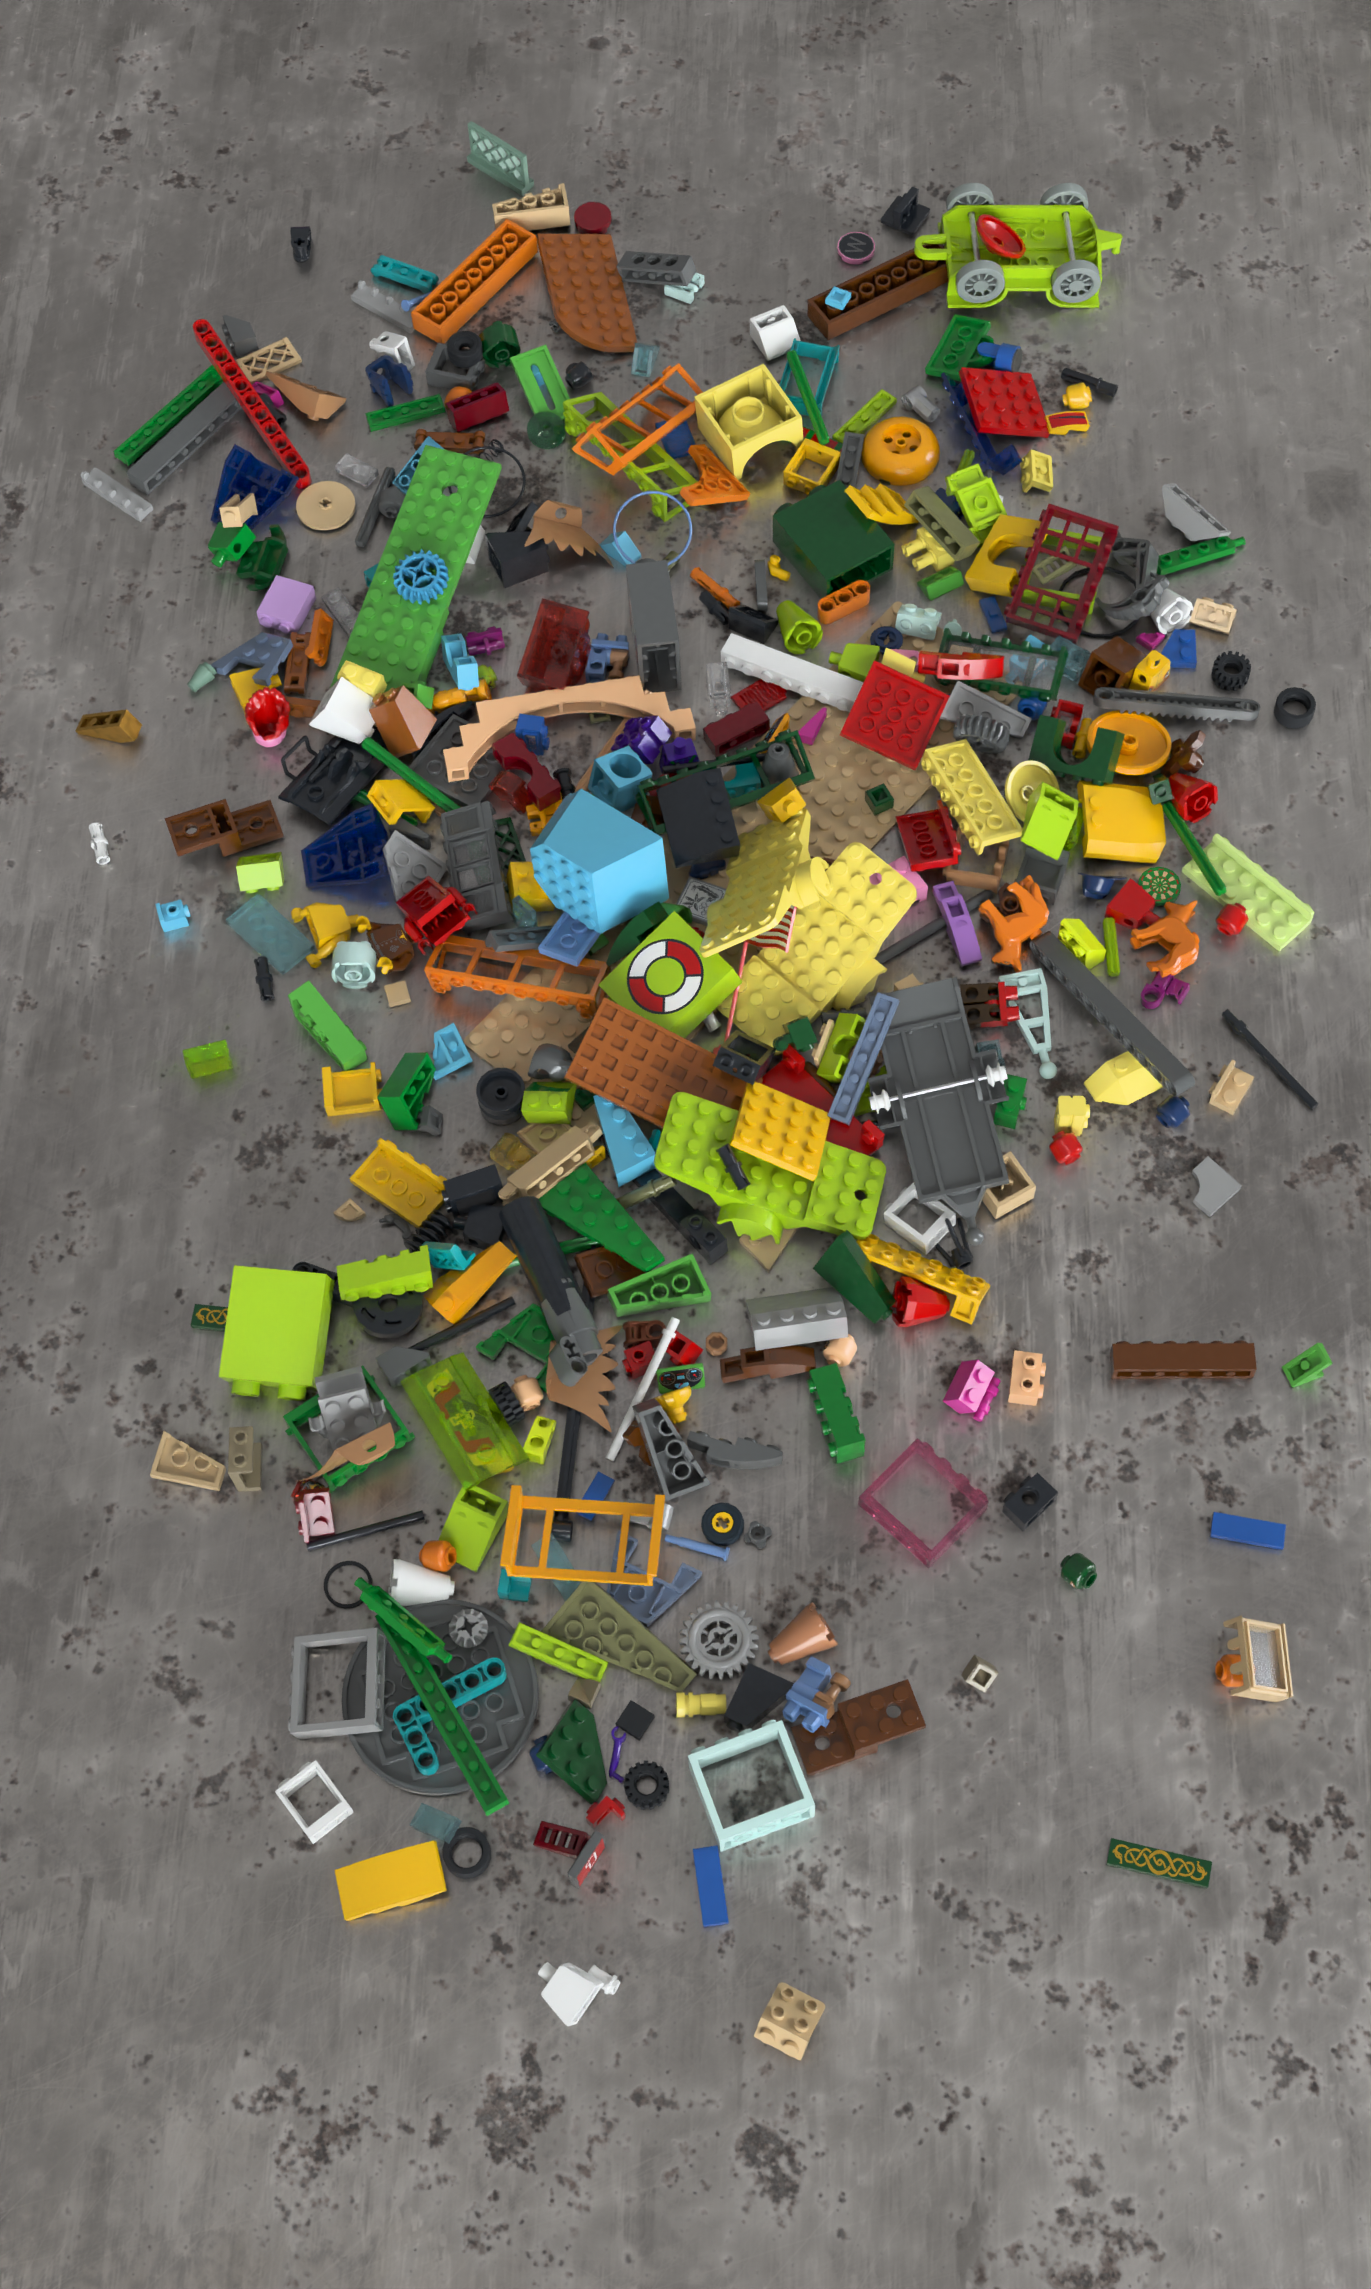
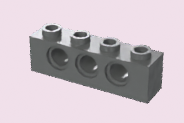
(656, 268)

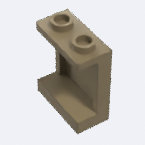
(245, 1459)

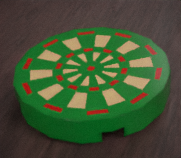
(1161, 884)

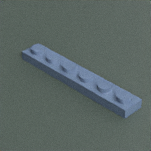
(863, 1058)

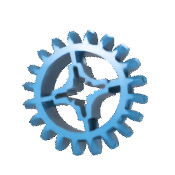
(424, 583)

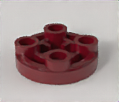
(592, 218)

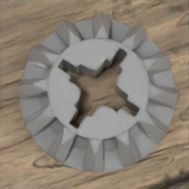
(478, 1632)

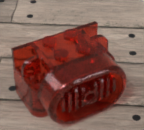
(556, 647)

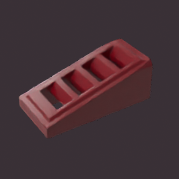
(576, 1843)

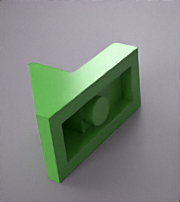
(1307, 1365)

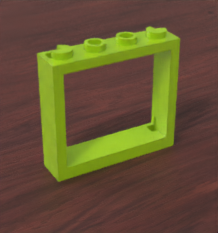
(1031, 597)

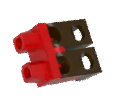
(986, 1004)

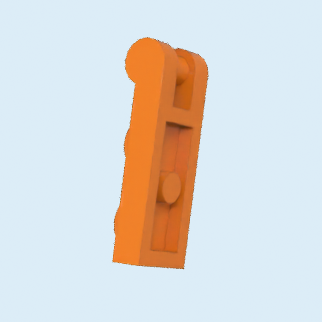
(320, 637)

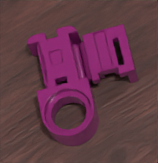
(1165, 985)

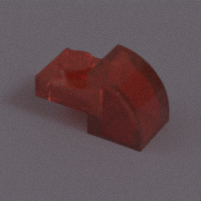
(511, 788)

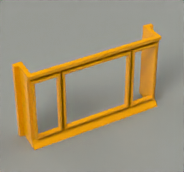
(512, 1530)

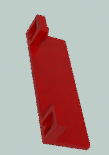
(796, 1082)

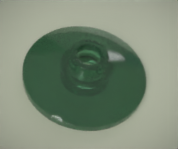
(546, 438)

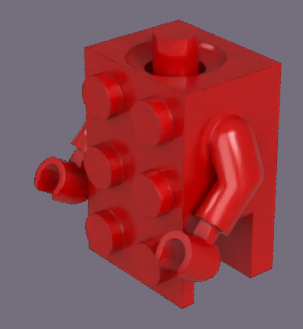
(433, 912)

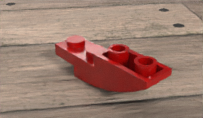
(961, 667)

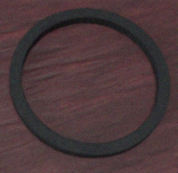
(344, 1563)

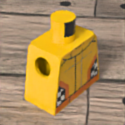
(1154, 668)

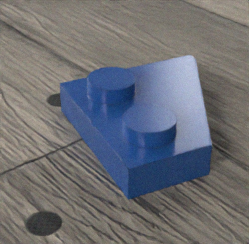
(1181, 649)

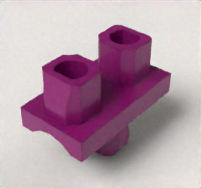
(485, 641)

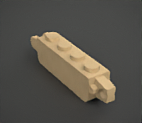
(552, 1164)

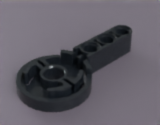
(408, 1308)

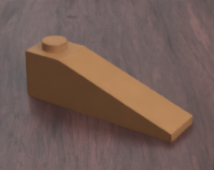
(307, 397)

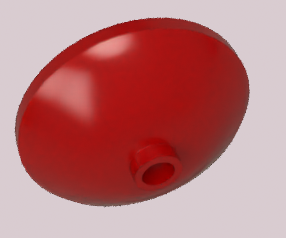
(999, 237)

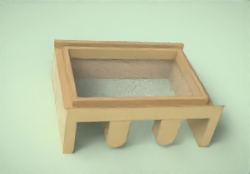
(1263, 1659)

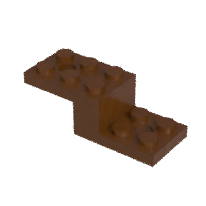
(219, 825)
(859, 1727)

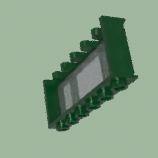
(1026, 669)

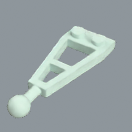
(1029, 983)

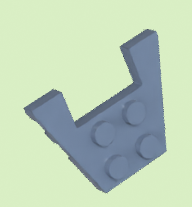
(262, 652)
(649, 1602)

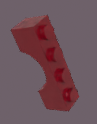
(513, 754)

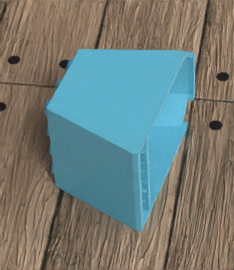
(599, 863)

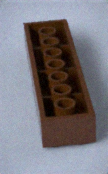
(878, 291)

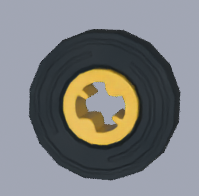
(716, 1534)

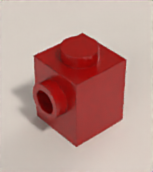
(683, 1350)
(638, 1359)

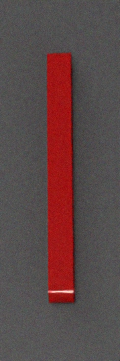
(248, 396)

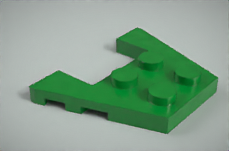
(527, 1332)

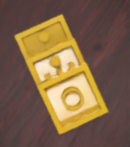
(881, 504)
(390, 1880)

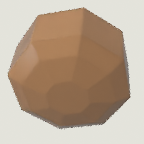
(716, 1343)

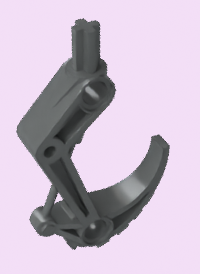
(1149, 586)

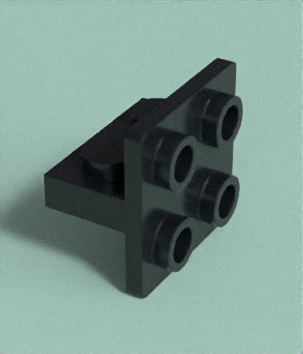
(906, 213)

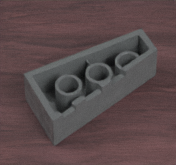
(668, 1454)

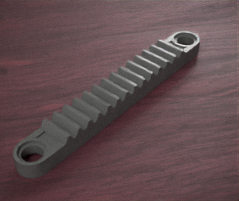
(1176, 704)

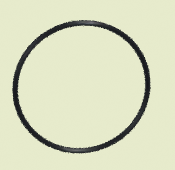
(521, 468)

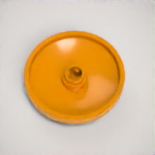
(1144, 743)

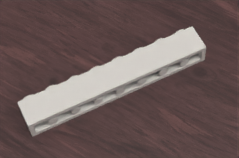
(790, 672)

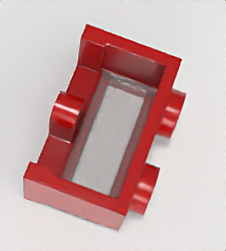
(1072, 714)

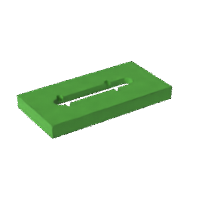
(542, 359)

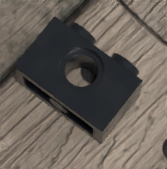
(1025, 1514)

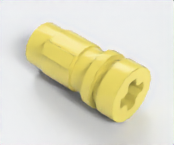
(702, 1704)

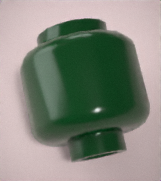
(1078, 1571)

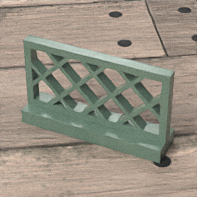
(498, 167)

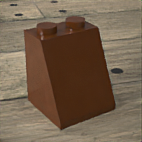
(1111, 666)

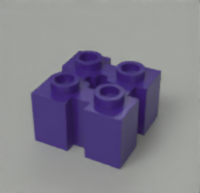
(644, 737)

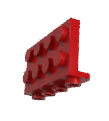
(929, 839)

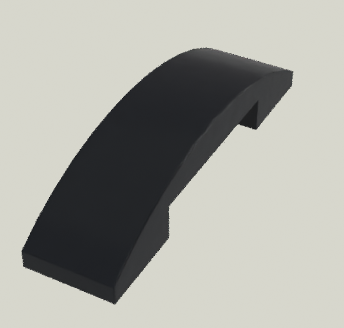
(463, 710)

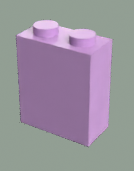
(286, 605)

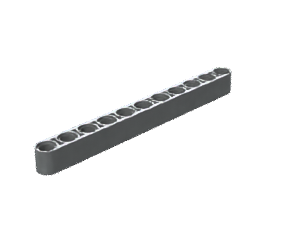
(1112, 1014)

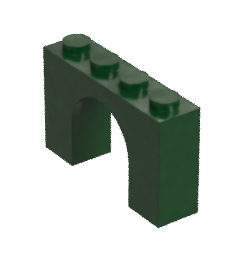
(1097, 767)

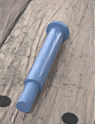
(407, 304)
(699, 1546)

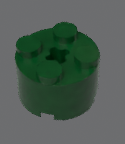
(499, 344)

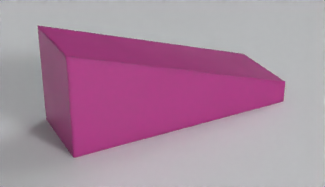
(274, 394)
(811, 729)

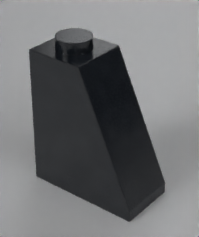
(755, 1698)

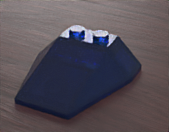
(247, 475)
(348, 851)

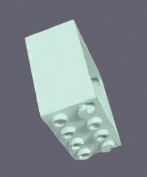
(764, 1823)

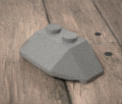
(1190, 516)

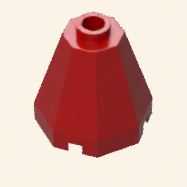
(1192, 796)
(917, 1302)

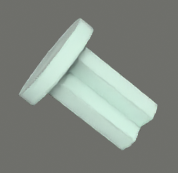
(954, 627)

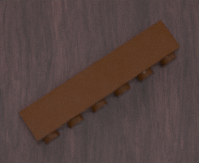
(1182, 1360)

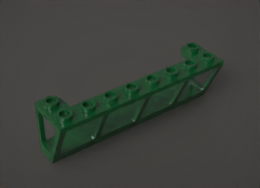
(785, 737)

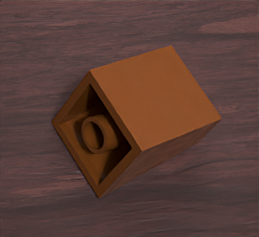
(401, 720)

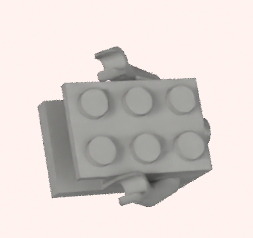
(345, 1407)

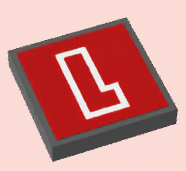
(586, 1859)

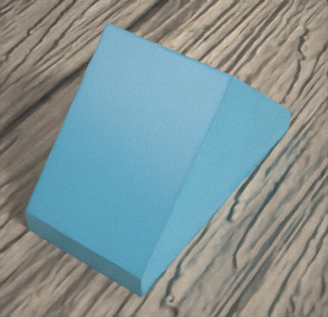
(625, 544)

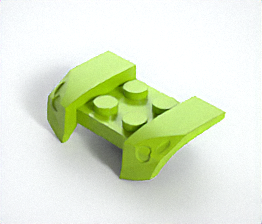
(977, 500)

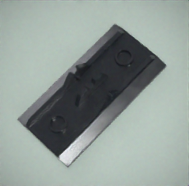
(338, 781)

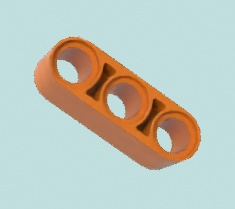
(843, 602)

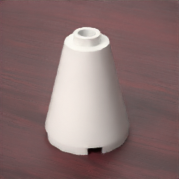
(1172, 612)
(418, 1585)

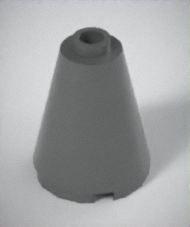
(778, 764)

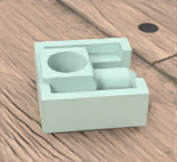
(679, 292)

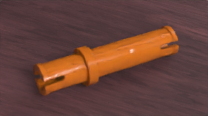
(720, 593)

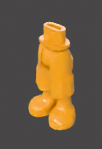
(451, 697)

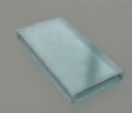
(270, 933)

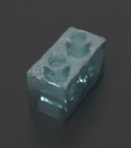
(1076, 659)

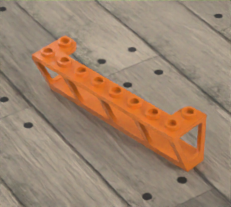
(595, 430)
(442, 980)

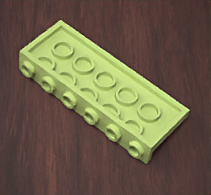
(1270, 907)

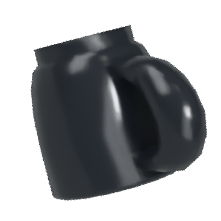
(578, 375)

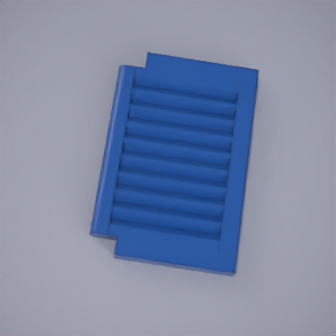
(678, 440)

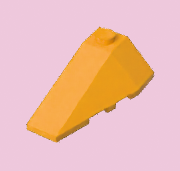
(461, 1289)

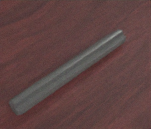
(373, 509)

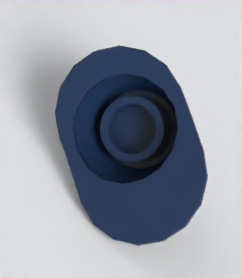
(1099, 885)

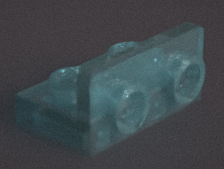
(524, 914)

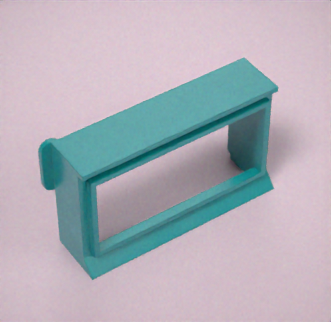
(823, 353)

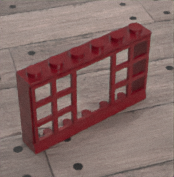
(1091, 584)

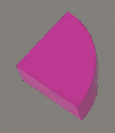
(1150, 640)

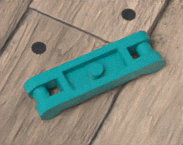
(404, 273)

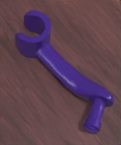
(616, 1754)

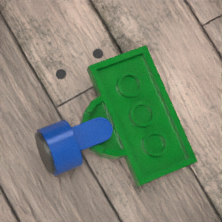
(969, 346)

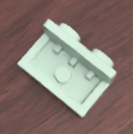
(917, 621)

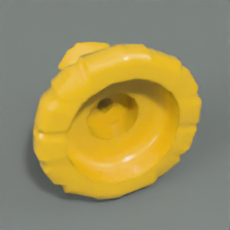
(673, 1403)

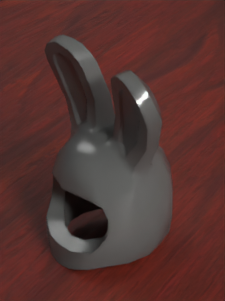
(551, 1061)

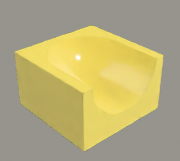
(746, 416)

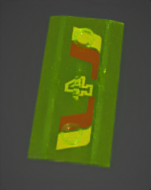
(464, 1420)

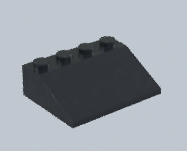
(698, 819)

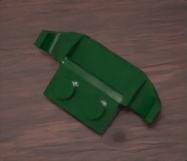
(264, 559)

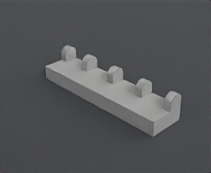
(382, 306)
(116, 493)

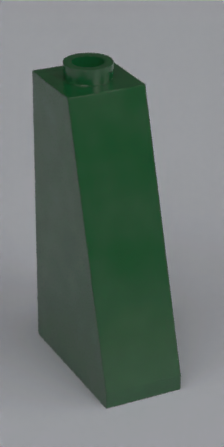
(855, 1278)

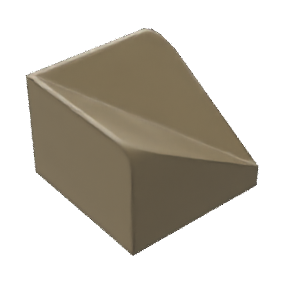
(979, 1673)
(584, 1691)

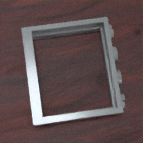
(374, 1684)

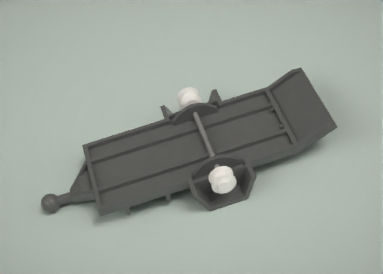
(941, 1099)

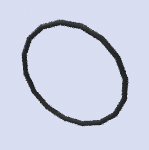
(1100, 635)

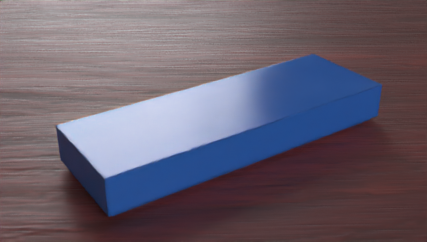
(1247, 1530)
(710, 1886)

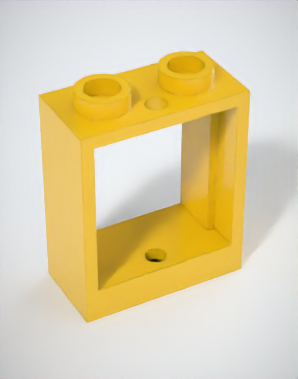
(810, 450)

